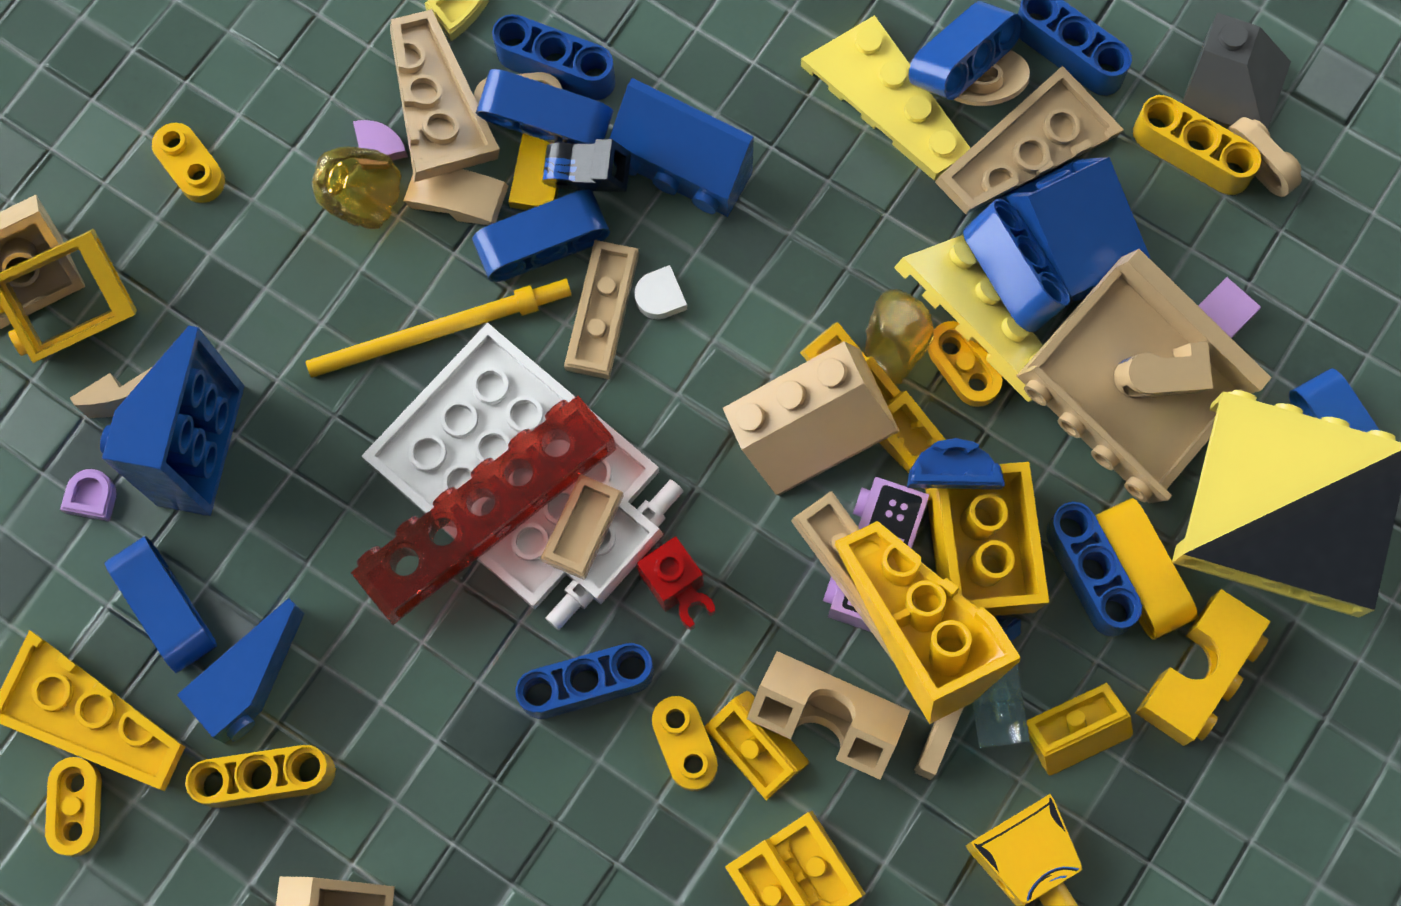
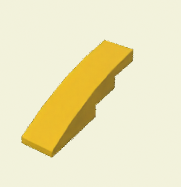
(915, 428)

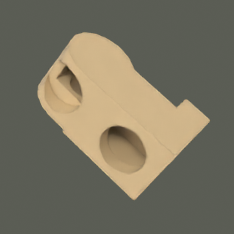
(1156, 376)

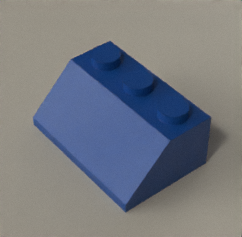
(683, 148)

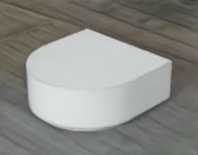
(659, 294)

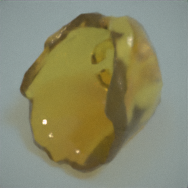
(357, 185)
(898, 333)

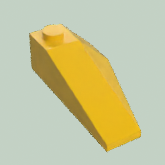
(933, 633)

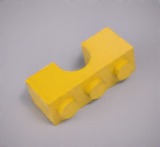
(1229, 637)

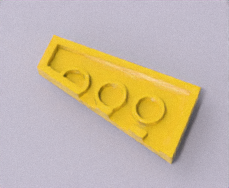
(75, 712)

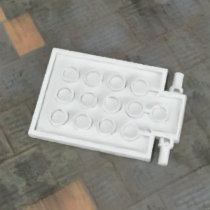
(472, 416)

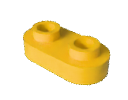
(186, 160)
(964, 366)
(684, 742)
(69, 807)

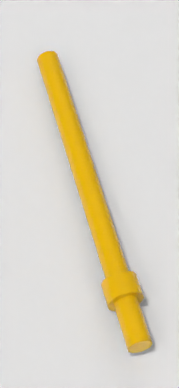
(524, 301)

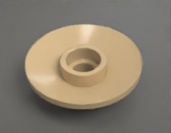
(998, 84)

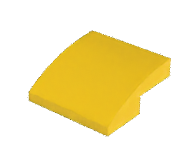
(796, 869)

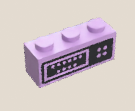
(897, 510)

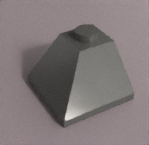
(1236, 73)

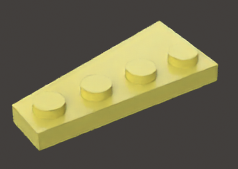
(874, 79)
(962, 288)

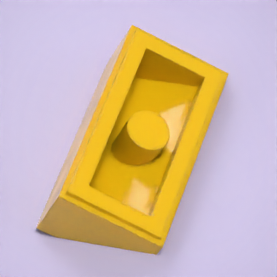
(1079, 729)
(759, 753)

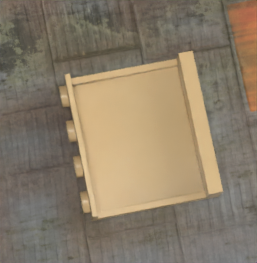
(1124, 316)

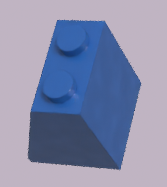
(1079, 221)

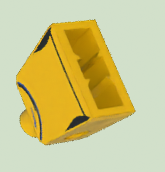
(1030, 855)

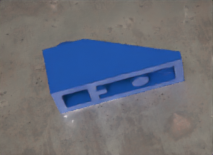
(240, 681)

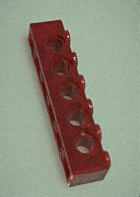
(476, 534)

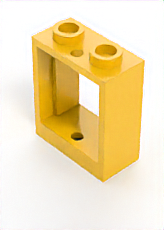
(24, 335)

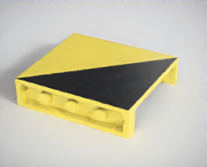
(1294, 504)

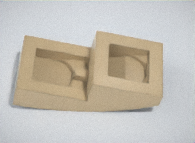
(460, 193)
(104, 396)

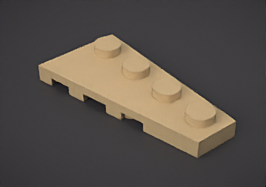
(437, 101)
(1034, 138)

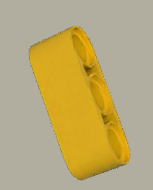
(1188, 125)
(1150, 569)
(238, 772)

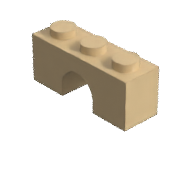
(802, 694)

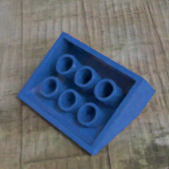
(177, 426)

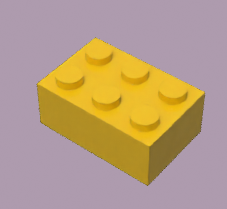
(991, 543)

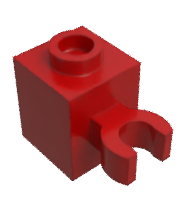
(674, 580)

